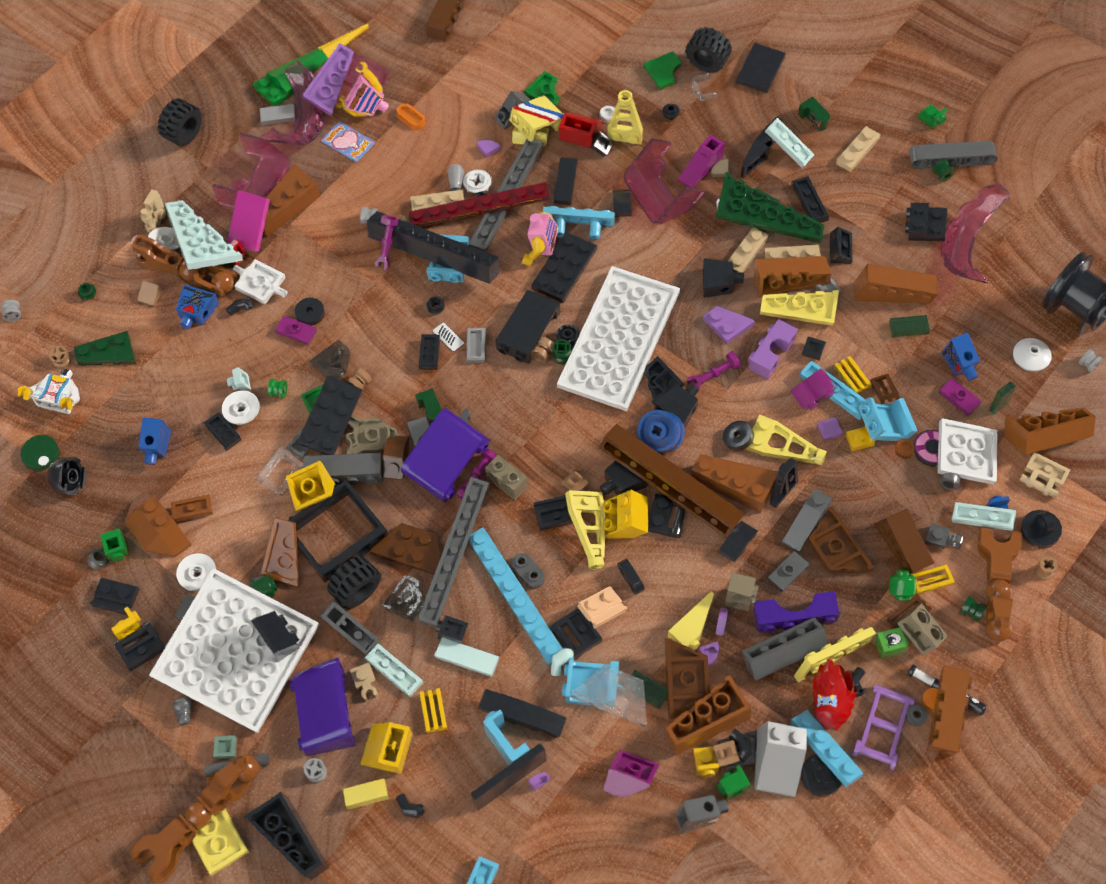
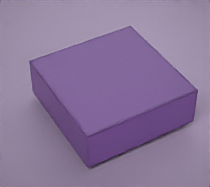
(829, 429)

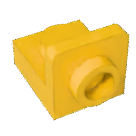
(859, 439)
(127, 626)
(705, 762)

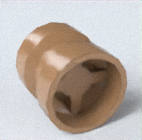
(542, 350)
(359, 379)

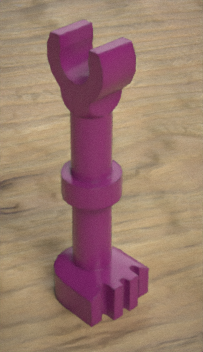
(390, 222)
(732, 361)
(487, 457)

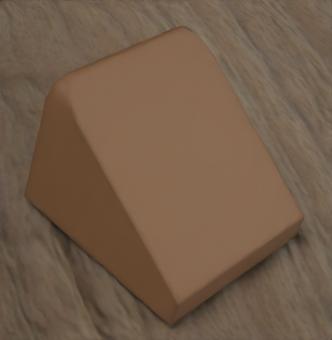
(149, 293)

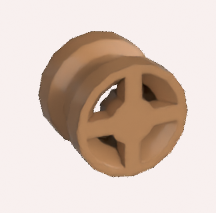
(55, 355)

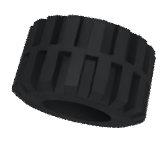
(708, 50)
(179, 122)
(354, 582)

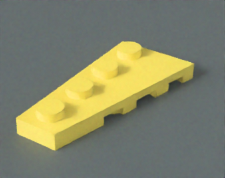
(811, 307)
(834, 652)

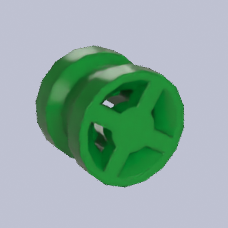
(277, 388)

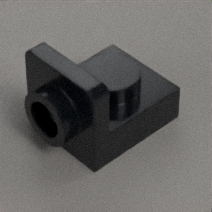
(451, 629)

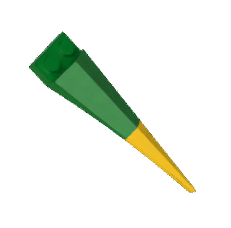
(276, 86)

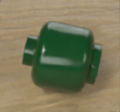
(264, 585)

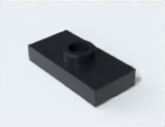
(429, 351)
(222, 431)

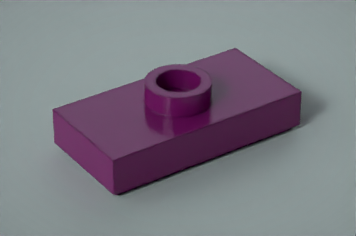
(296, 330)
(960, 397)

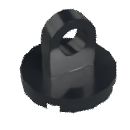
(1041, 528)

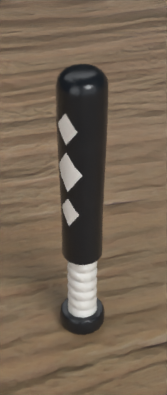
(973, 704)

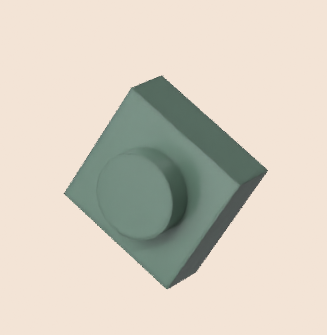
(225, 747)

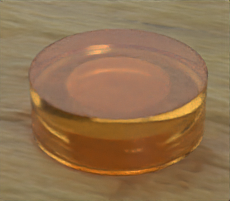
(904, 448)

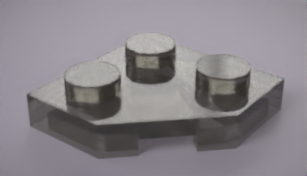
(332, 360)
(406, 598)

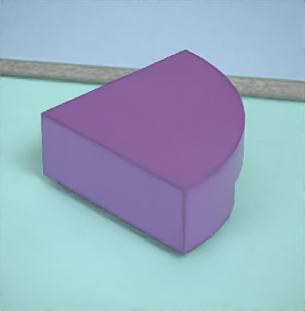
(488, 147)
(721, 621)
(711, 651)
(539, 780)

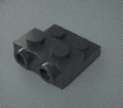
(926, 222)

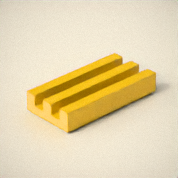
(844, 363)
(925, 589)
(430, 694)

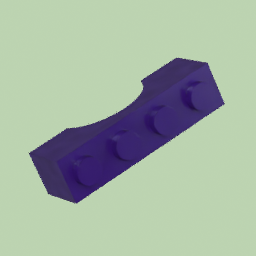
(772, 616)

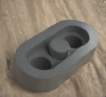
(527, 569)

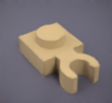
(363, 679)

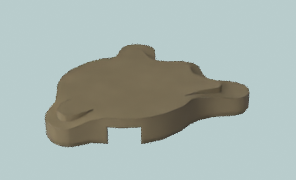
(368, 435)

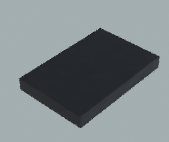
(760, 67)

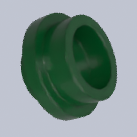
(86, 291)

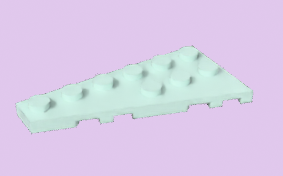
(198, 242)

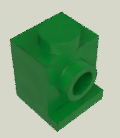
(114, 545)
(732, 784)

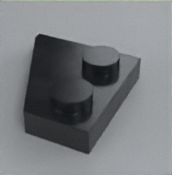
(785, 482)

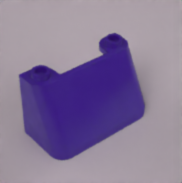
(443, 454)
(322, 708)

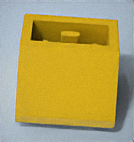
(626, 515)
(387, 747)

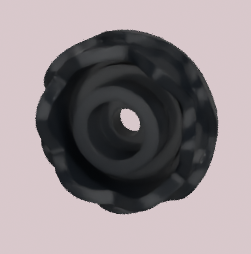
(570, 330)

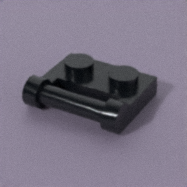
(661, 514)
(581, 629)
(142, 650)

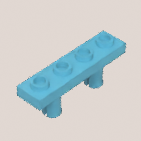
(586, 216)

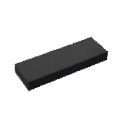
(565, 180)
(809, 199)

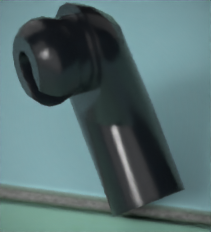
(409, 809)

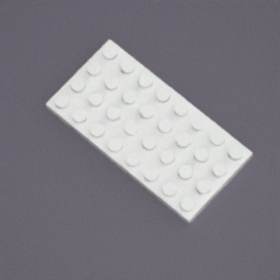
(618, 338)

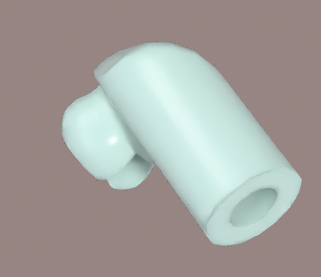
(559, 659)

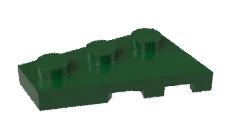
(110, 349)

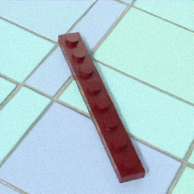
(479, 205)

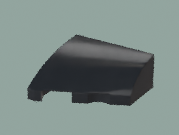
(660, 378)

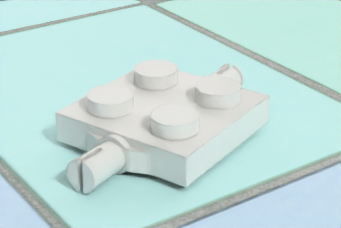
(260, 281)

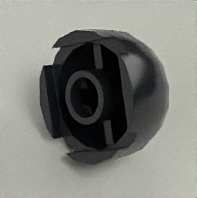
(66, 475)

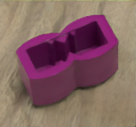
(814, 389)

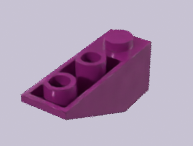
(703, 161)

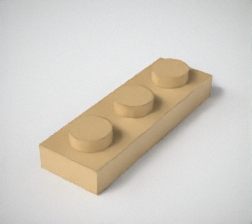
(858, 149)
(435, 199)
(748, 249)
(793, 251)

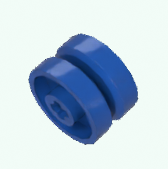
(670, 437)

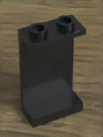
(526, 326)

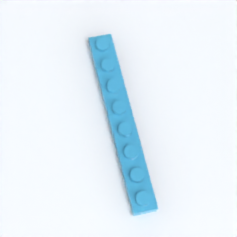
(515, 595)

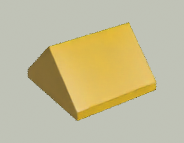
(310, 485)

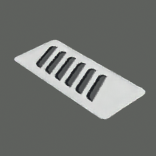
(448, 336)

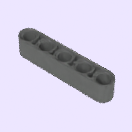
(955, 153)

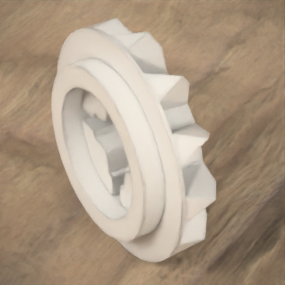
(472, 177)

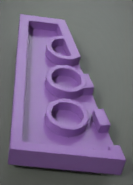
(328, 82)

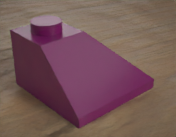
(629, 774)

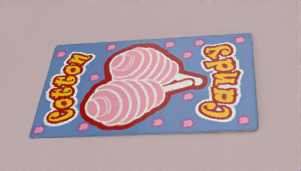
(348, 141)

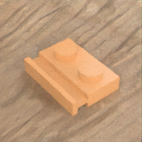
(602, 607)

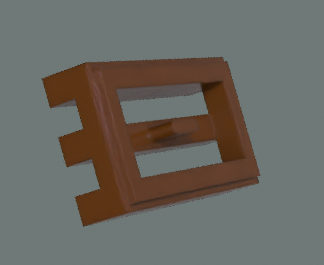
(888, 396)
(916, 598)

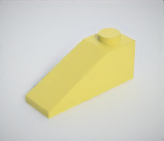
(690, 627)

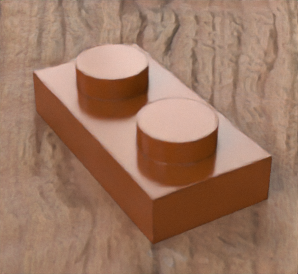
(191, 508)

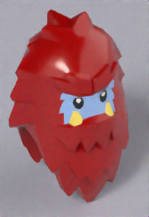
(833, 695)

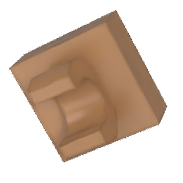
(575, 482)
(726, 753)

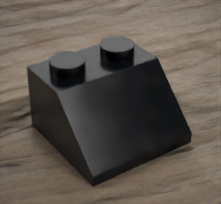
(276, 635)

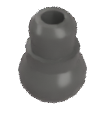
(182, 710)

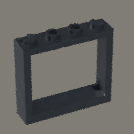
(360, 548)

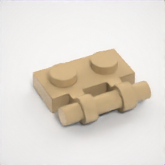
(153, 212)
(1047, 470)

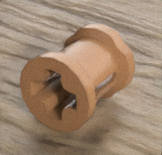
(1041, 571)

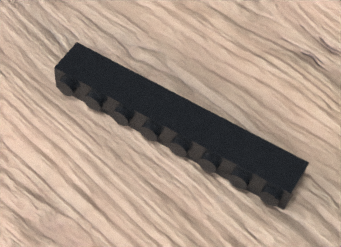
(437, 248)

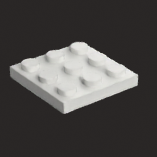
(967, 451)

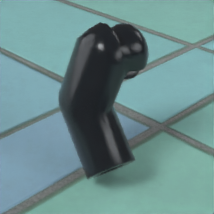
(238, 304)
(856, 677)
(744, 744)

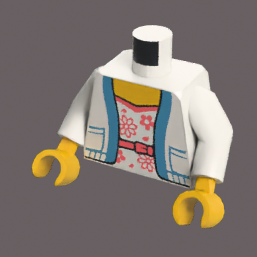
(53, 392)

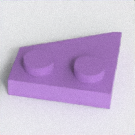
(727, 323)

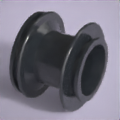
(1080, 293)

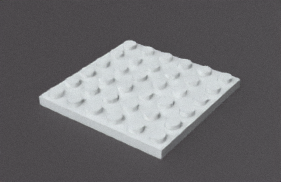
(223, 658)

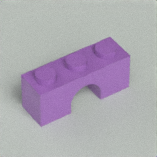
(779, 336)

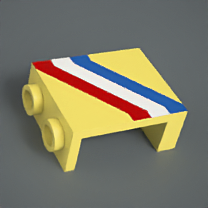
(535, 115)

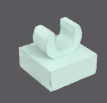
(239, 380)

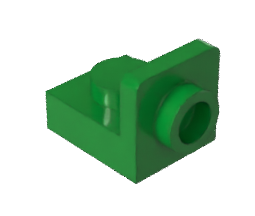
(932, 116)

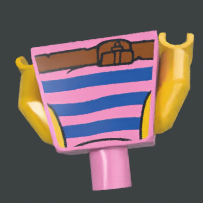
(364, 96)
(541, 235)

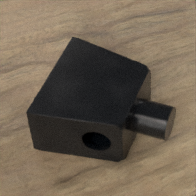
(719, 277)
(679, 402)
(621, 480)

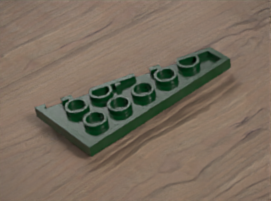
(759, 210)

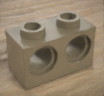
(506, 477)
(741, 592)
(922, 629)

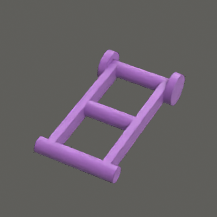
(860, 744)

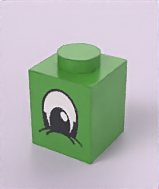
(891, 642)

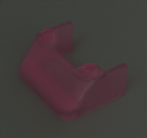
(266, 175)
(650, 190)

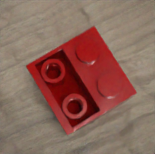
(579, 129)

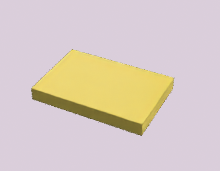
(219, 843)

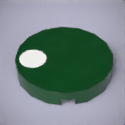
(39, 452)

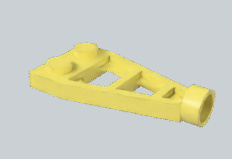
(624, 133)
(763, 431)
(590, 503)

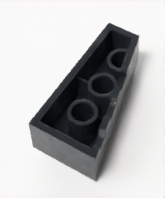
(288, 834)

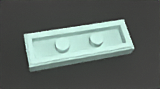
(789, 143)
(984, 516)
(466, 657)
(393, 670)

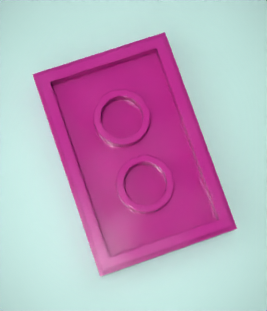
(248, 220)

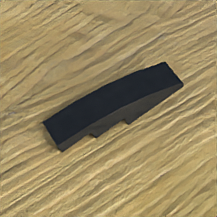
(758, 152)
(522, 713)

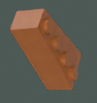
(289, 198)
(790, 274)
(894, 285)
(1049, 429)
(736, 480)

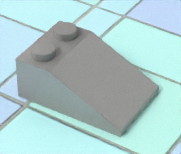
(779, 758)

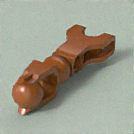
(162, 259)
(998, 590)

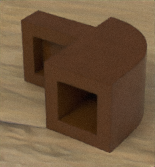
(395, 453)

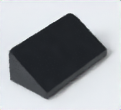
(840, 246)

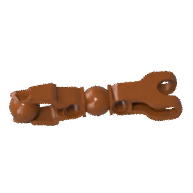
(227, 786)

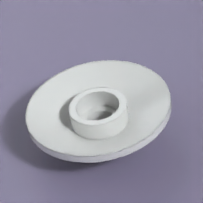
(165, 237)
(1027, 359)
(237, 401)
(190, 567)

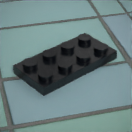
(564, 267)
(329, 416)

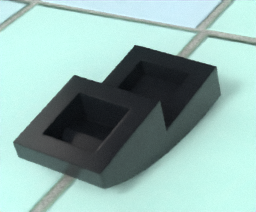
(622, 203)
(738, 541)

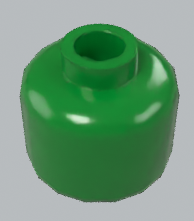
(902, 585)

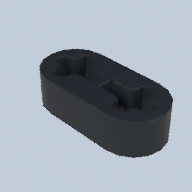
(630, 576)

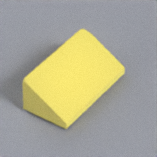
(540, 135)
(365, 794)

